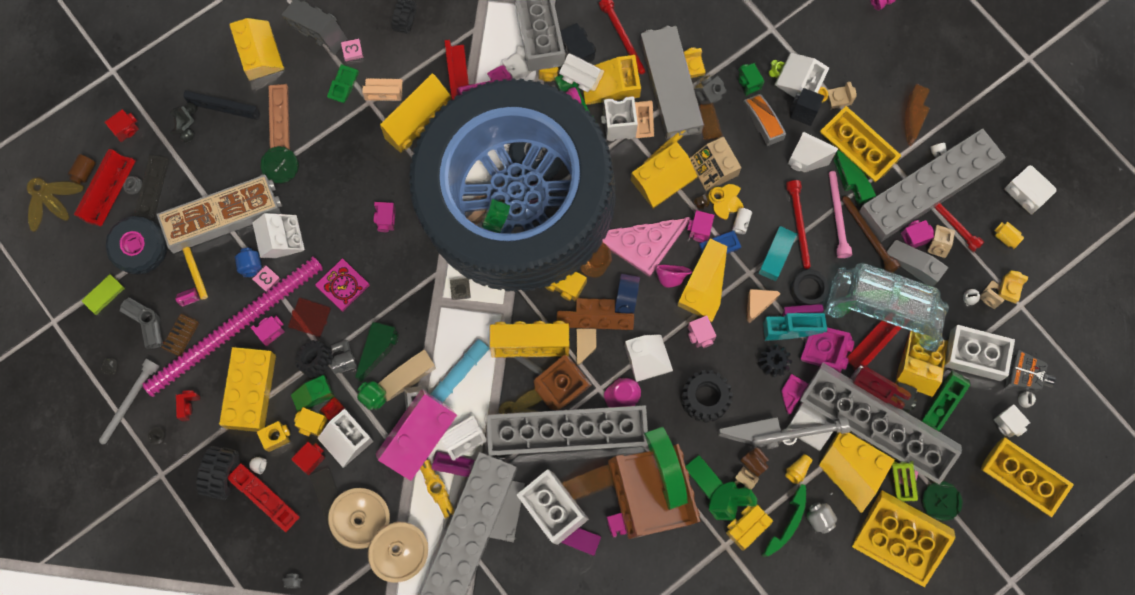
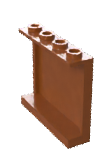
(642, 496)

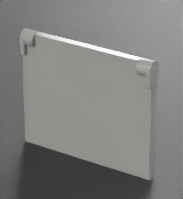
(507, 520)

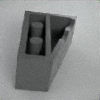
(315, 23)

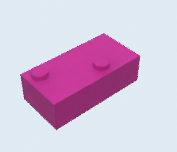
(416, 435)

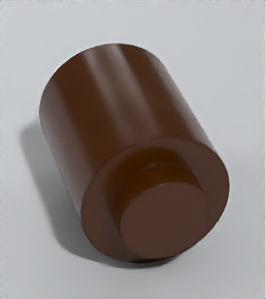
(81, 169)

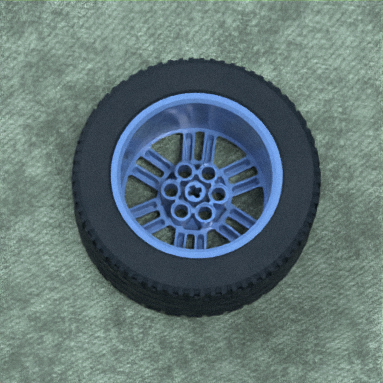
(484, 122)

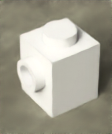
(1012, 422)

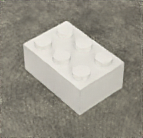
(979, 353)
(552, 507)

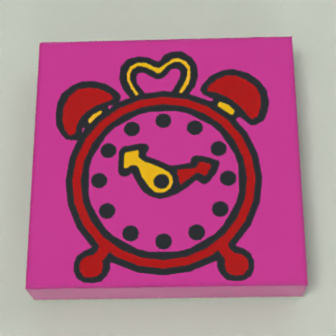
(342, 285)

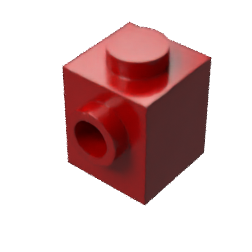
(122, 125)
(309, 457)

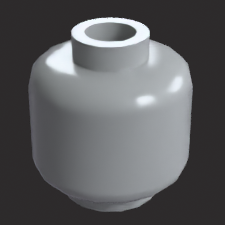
(821, 517)

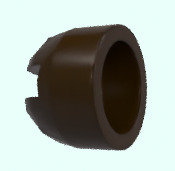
(702, 201)

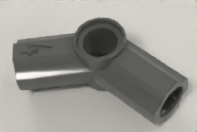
(150, 330)

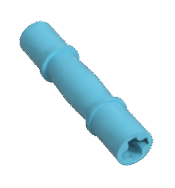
(460, 370)

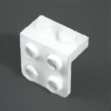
(1030, 189)

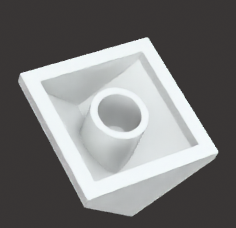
(809, 417)

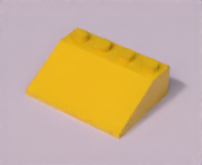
(904, 538)

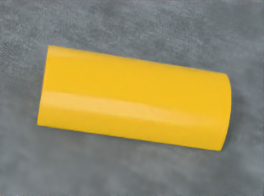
(1026, 476)

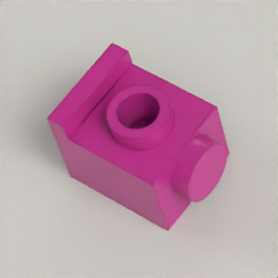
(384, 216)
(268, 330)
(616, 524)

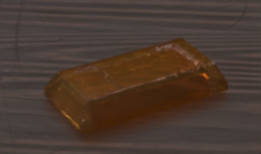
(711, 125)

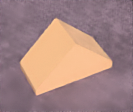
(644, 114)
(758, 301)

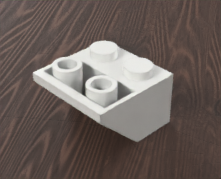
(801, 73)
(277, 235)
(344, 438)

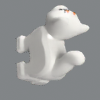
(518, 64)

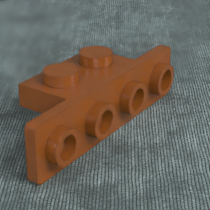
(596, 315)

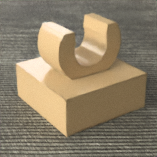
(746, 478)

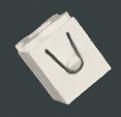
(621, 110)

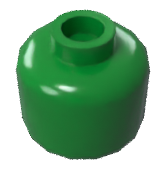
(371, 395)

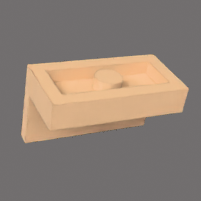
(383, 89)

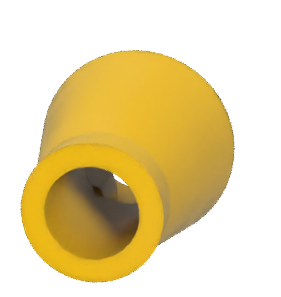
(798, 470)

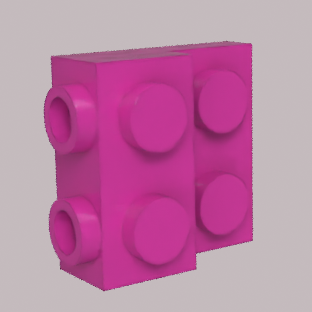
(828, 348)

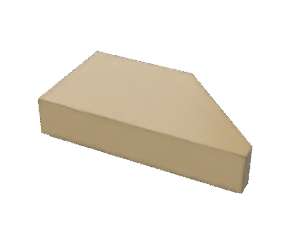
(585, 344)

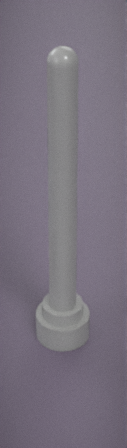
(148, 369)
(840, 425)

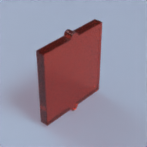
(309, 317)

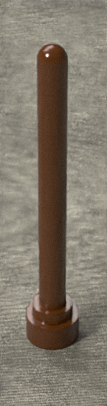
(890, 263)

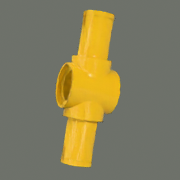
(440, 498)

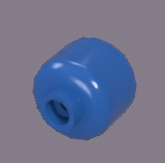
(248, 262)

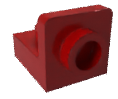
(183, 407)

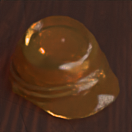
(598, 263)

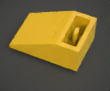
(617, 82)
(921, 367)

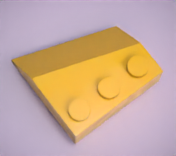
(855, 468)

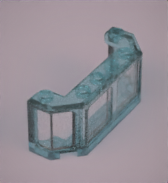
(890, 300)

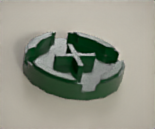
(279, 165)
(941, 501)

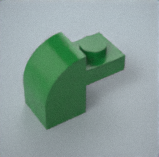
(728, 498)

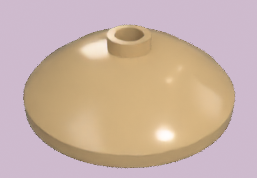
(357, 504)
(406, 560)

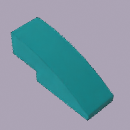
(777, 253)
(794, 326)

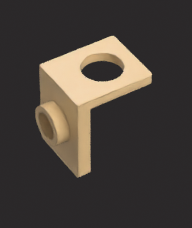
(990, 297)

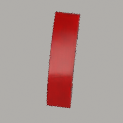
(263, 497)

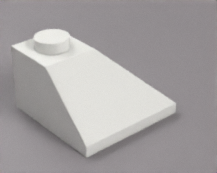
(811, 154)
(647, 357)

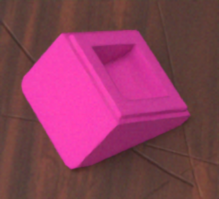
(187, 297)

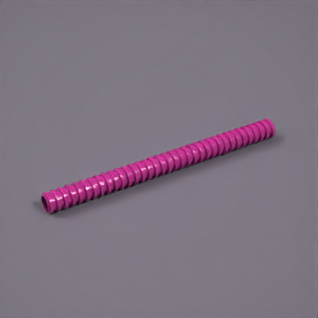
(230, 328)

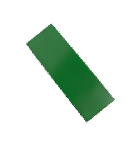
(853, 179)

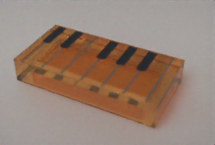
(180, 335)

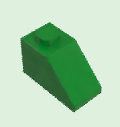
(312, 393)

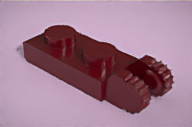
(881, 387)

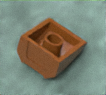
(561, 383)

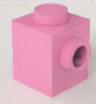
(701, 332)

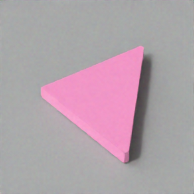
(645, 244)

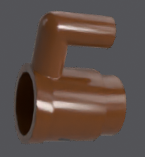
(755, 461)

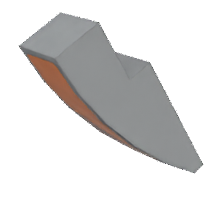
(765, 119)

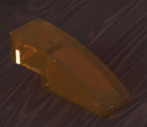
(916, 113)

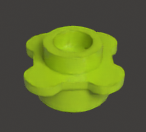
(776, 65)

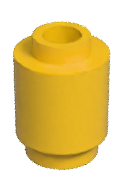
(1008, 235)

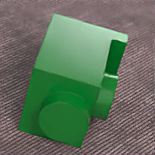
(750, 78)
(495, 216)

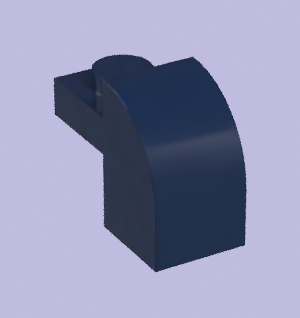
(627, 294)

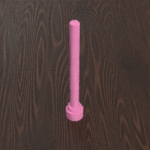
(843, 249)

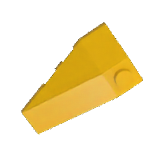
(705, 285)

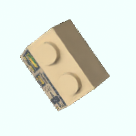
(715, 164)

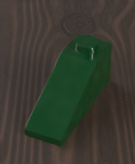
(378, 345)

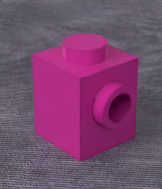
(700, 226)
(918, 233)

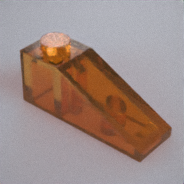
(590, 483)

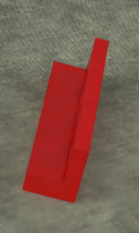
(456, 67)
(102, 187)
(872, 344)

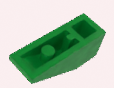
(946, 400)

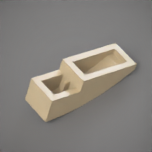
(407, 374)

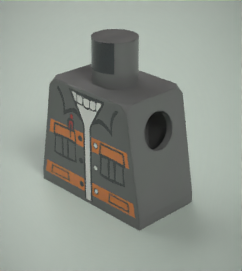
(1028, 373)

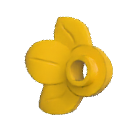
(728, 202)

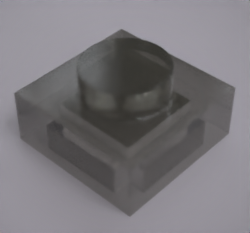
(460, 289)

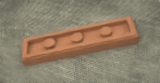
(279, 116)

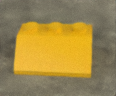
(256, 47)
(664, 175)

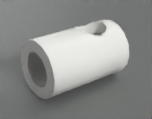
(742, 220)

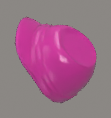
(671, 275)
(622, 393)

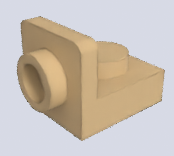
(841, 96)
(942, 241)

